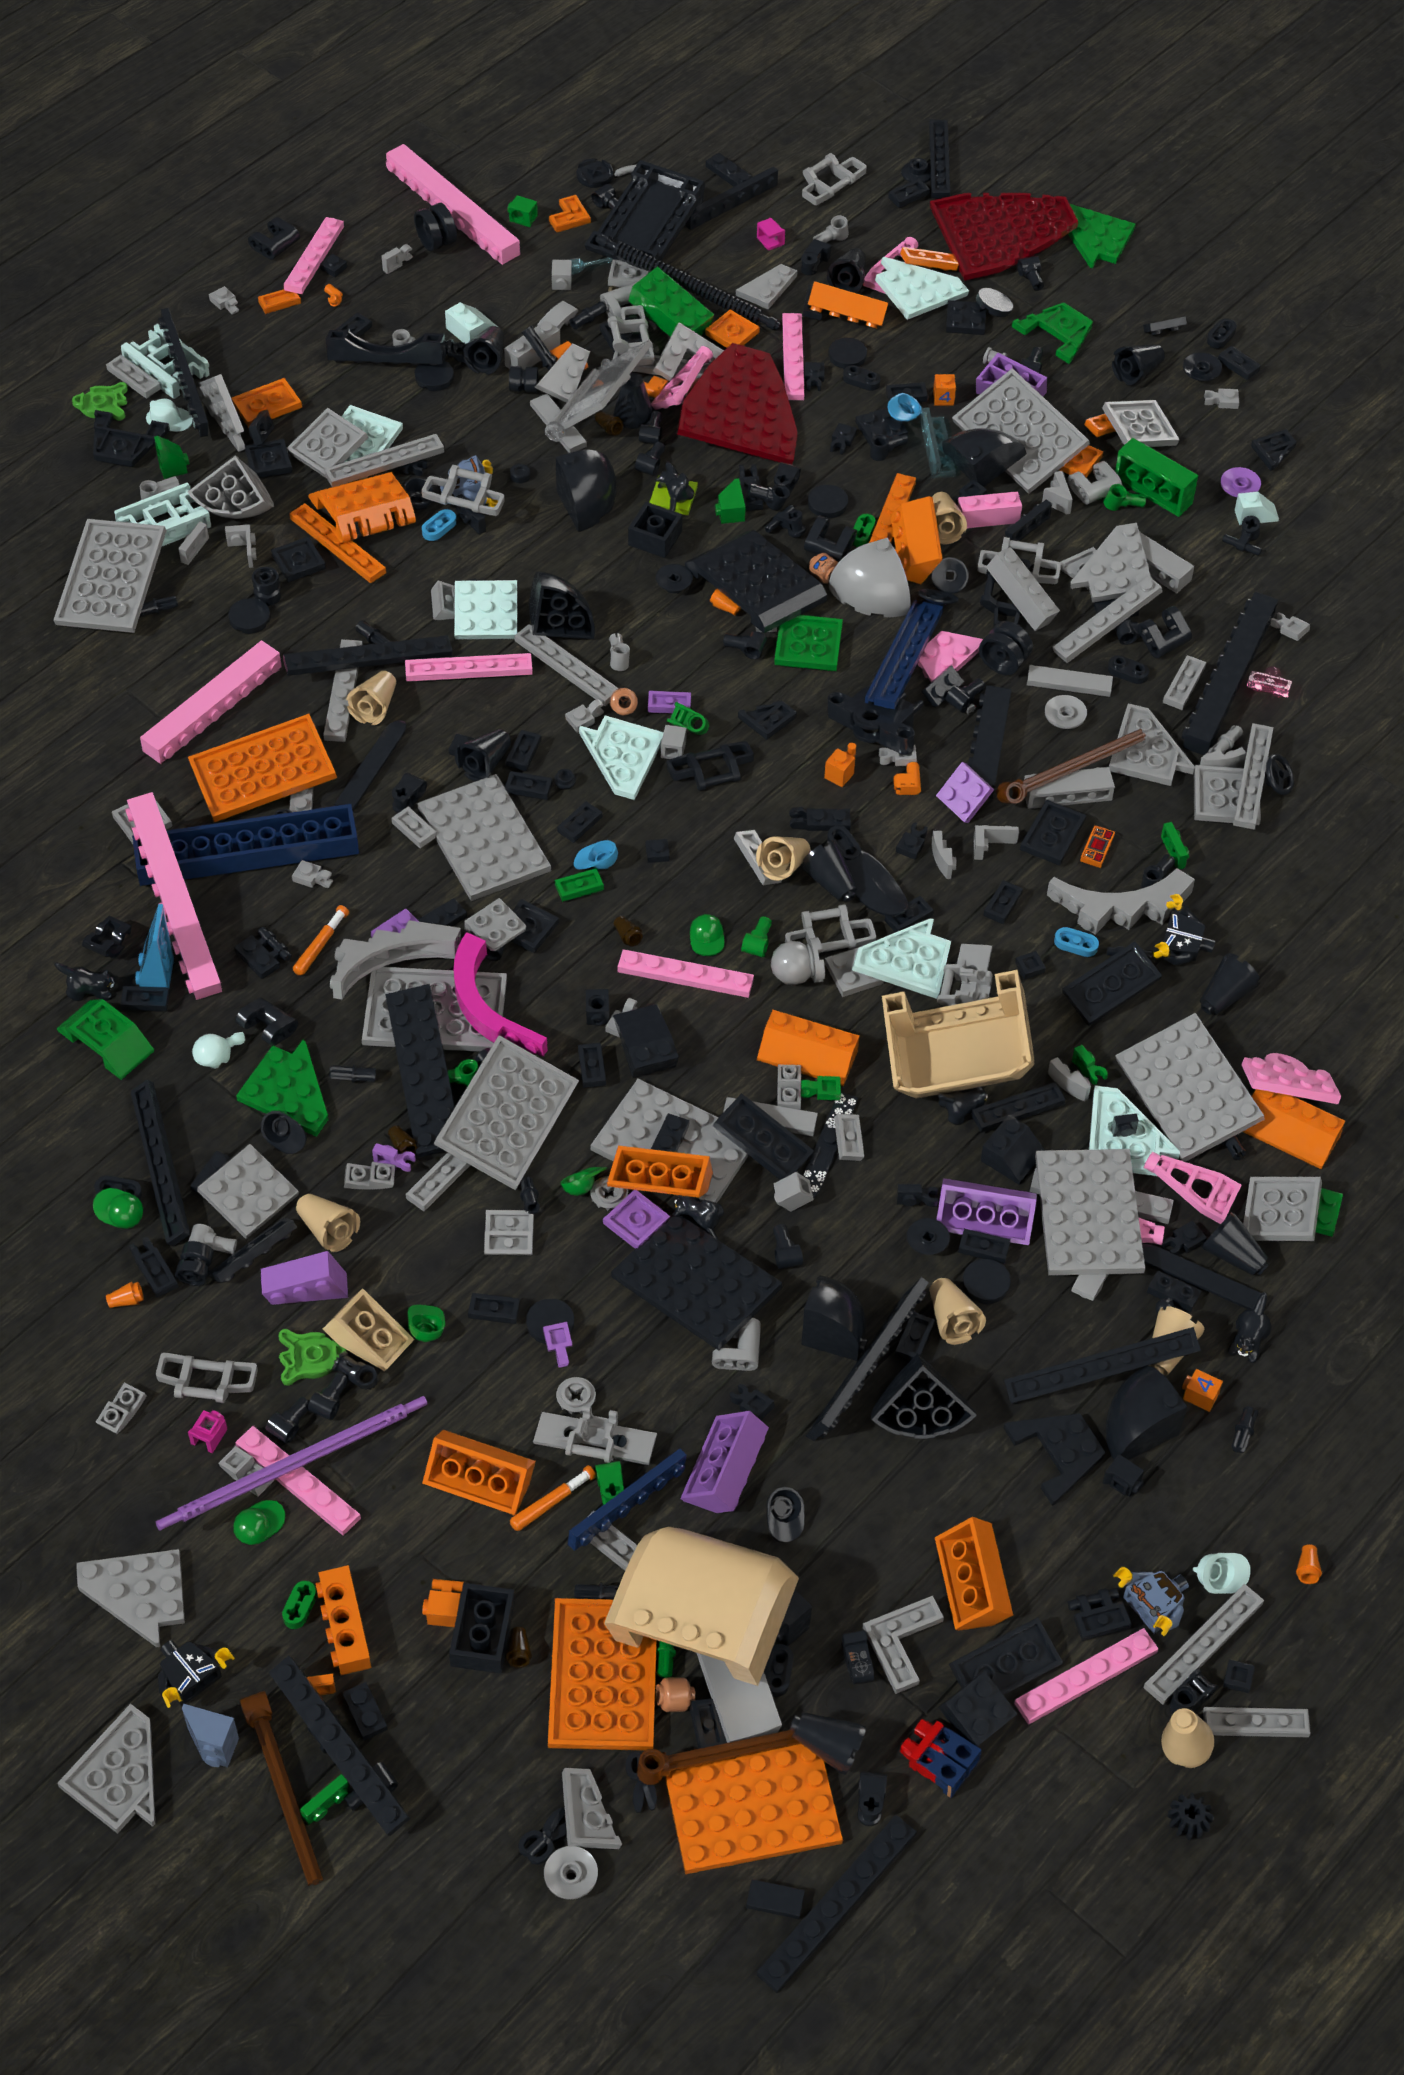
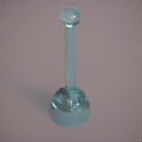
(578, 264)

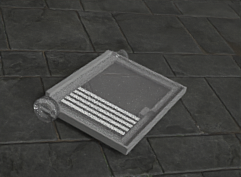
(596, 390)

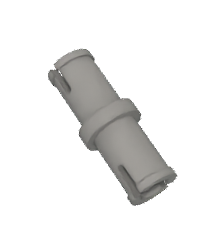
(1227, 740)

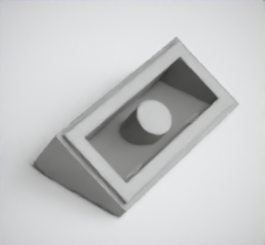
(443, 601)

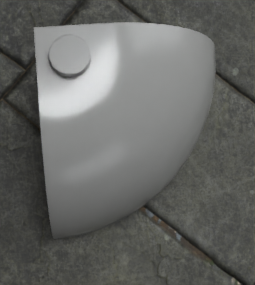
(233, 492)
(872, 580)

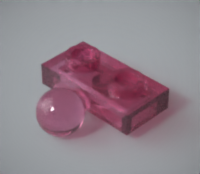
(1269, 682)

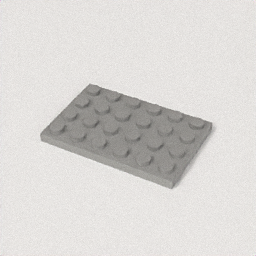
(1023, 413)
(110, 575)
(484, 837)
(453, 1026)
(1189, 1087)
(506, 1112)
(640, 1120)
(1089, 1212)

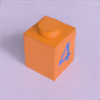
(944, 389)
(1201, 1389)

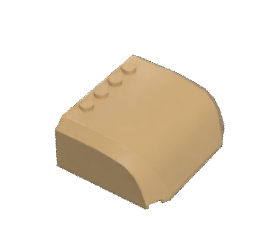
(959, 1043)
(703, 1599)

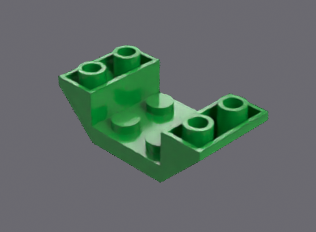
(109, 1035)

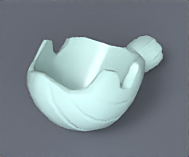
(213, 1050)

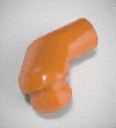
(335, 295)

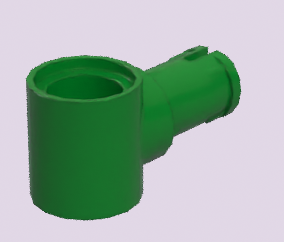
(1119, 496)
(757, 941)
(464, 1072)

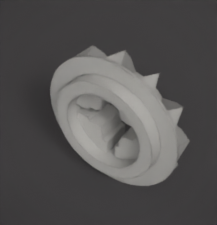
(598, 1194)
(575, 1385)

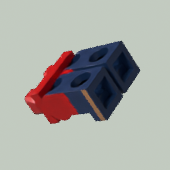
(941, 1756)

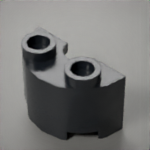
(108, 937)

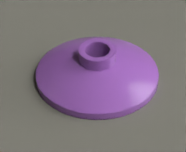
(1240, 481)

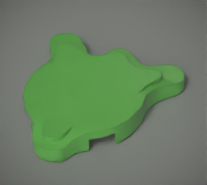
(103, 399)
(308, 1355)

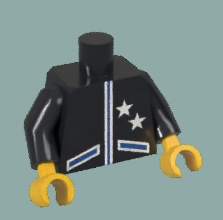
(1183, 935)
(189, 1670)

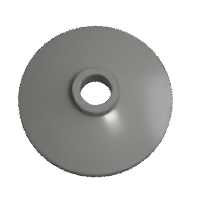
(1065, 711)
(566, 1861)

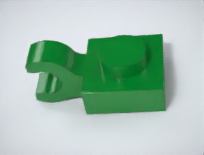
(1085, 1063)
(825, 1087)

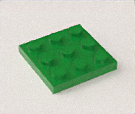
(809, 643)

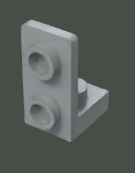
(242, 535)
(992, 834)

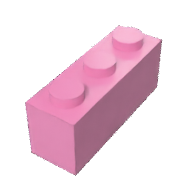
(991, 509)

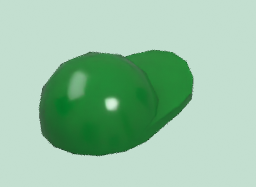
(706, 935)
(581, 1182)
(118, 1208)
(426, 1322)
(259, 1522)

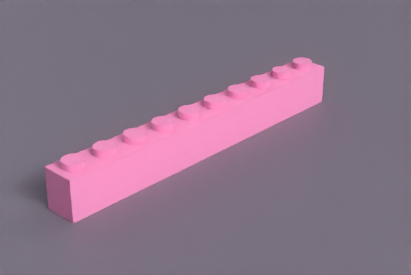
(465, 213)
(174, 896)

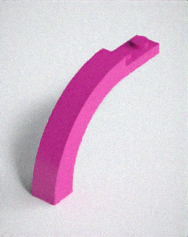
(481, 1017)

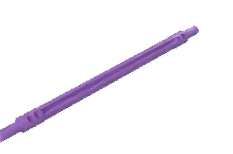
(291, 1463)

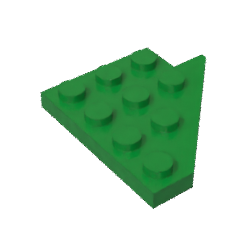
(1100, 235)
(289, 1085)

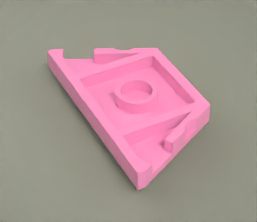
(947, 650)

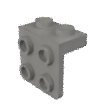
(495, 925)

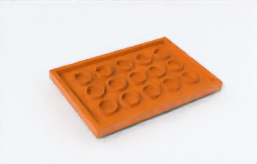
(262, 767)
(598, 1685)
(752, 1808)

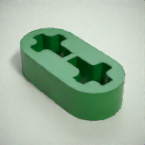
(865, 531)
(294, 1602)

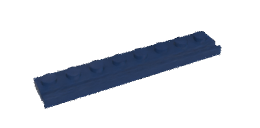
(904, 654)

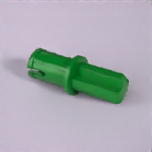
(665, 1659)

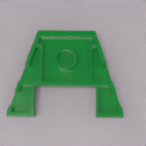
(1061, 322)

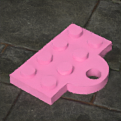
(1290, 1077)

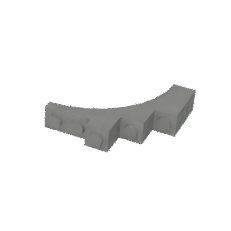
(1124, 908)
(387, 947)

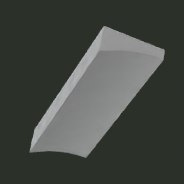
(742, 1707)

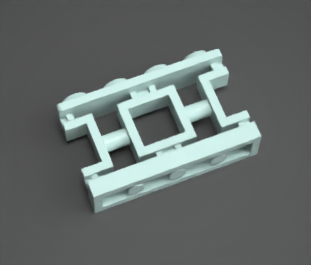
(160, 372)
(176, 526)

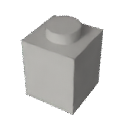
(561, 274)
(673, 742)
(793, 1191)

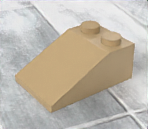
(368, 1331)

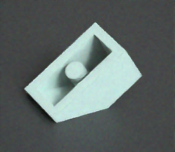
(1255, 505)

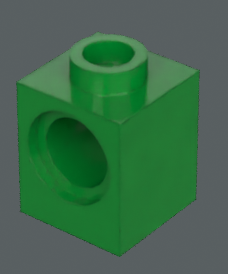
(522, 211)

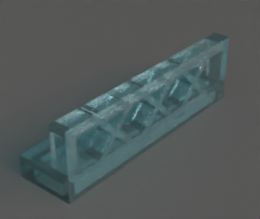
(931, 445)

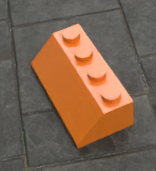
(847, 303)
(917, 538)
(809, 1044)
(1296, 1127)
(660, 1171)
(478, 1472)
(973, 1575)

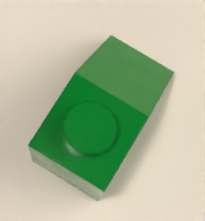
(170, 458)
(731, 504)

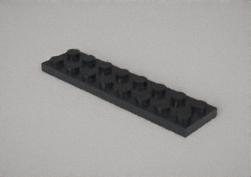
(421, 1064)
(867, 1362)

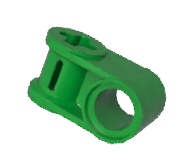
(685, 717)
(609, 1480)

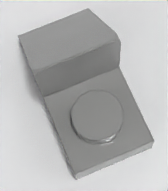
(1059, 494)

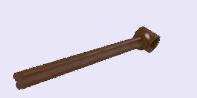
(1021, 787)
(258, 1715)
(668, 1763)

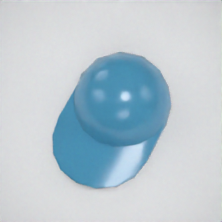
(904, 407)
(598, 855)

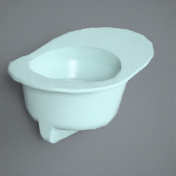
(166, 411)
(1223, 1572)

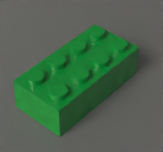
(669, 303)
(1156, 477)

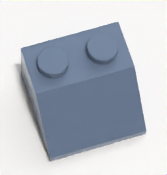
(212, 1734)

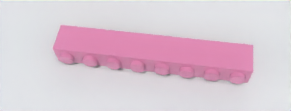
(210, 702)

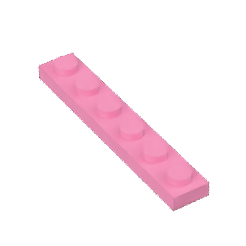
(313, 255)
(793, 355)
(468, 667)
(685, 973)
(301, 1482)
(1086, 1676)

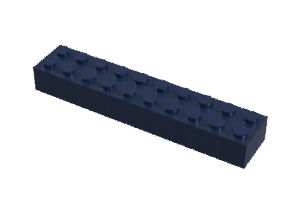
(259, 842)

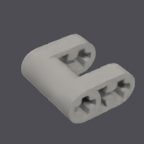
(615, 299)
(1094, 491)
(747, 1351)

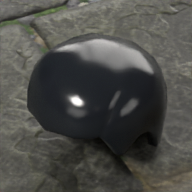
(414, 489)

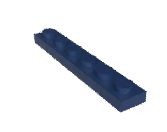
(623, 1502)

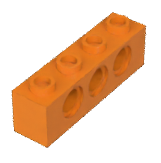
(354, 1657)

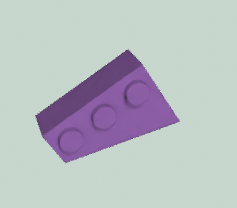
(1001, 365)
(304, 1280)

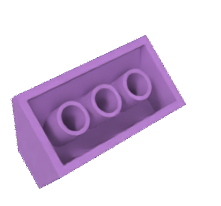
(987, 1210)
(725, 1462)

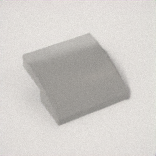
(508, 1232)

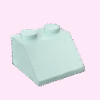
(466, 322)

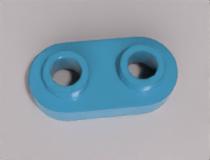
(436, 527)
(1076, 942)

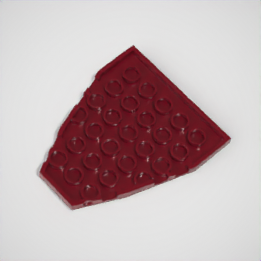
(995, 232)
(741, 406)

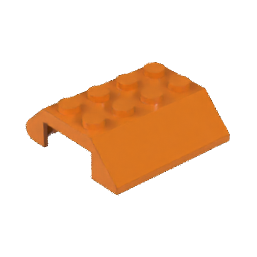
(367, 502)

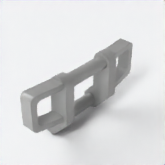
(838, 170)
(620, 325)
(450, 484)
(1039, 562)
(846, 926)
(189, 1363)

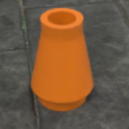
(724, 603)
(125, 1296)
(1309, 1566)

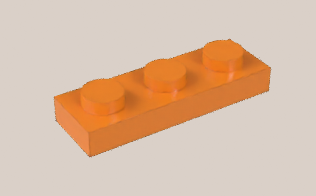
(929, 258)

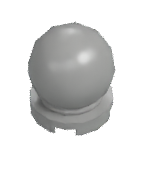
(797, 962)

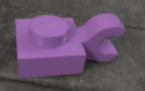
(389, 1155)
(557, 1340)

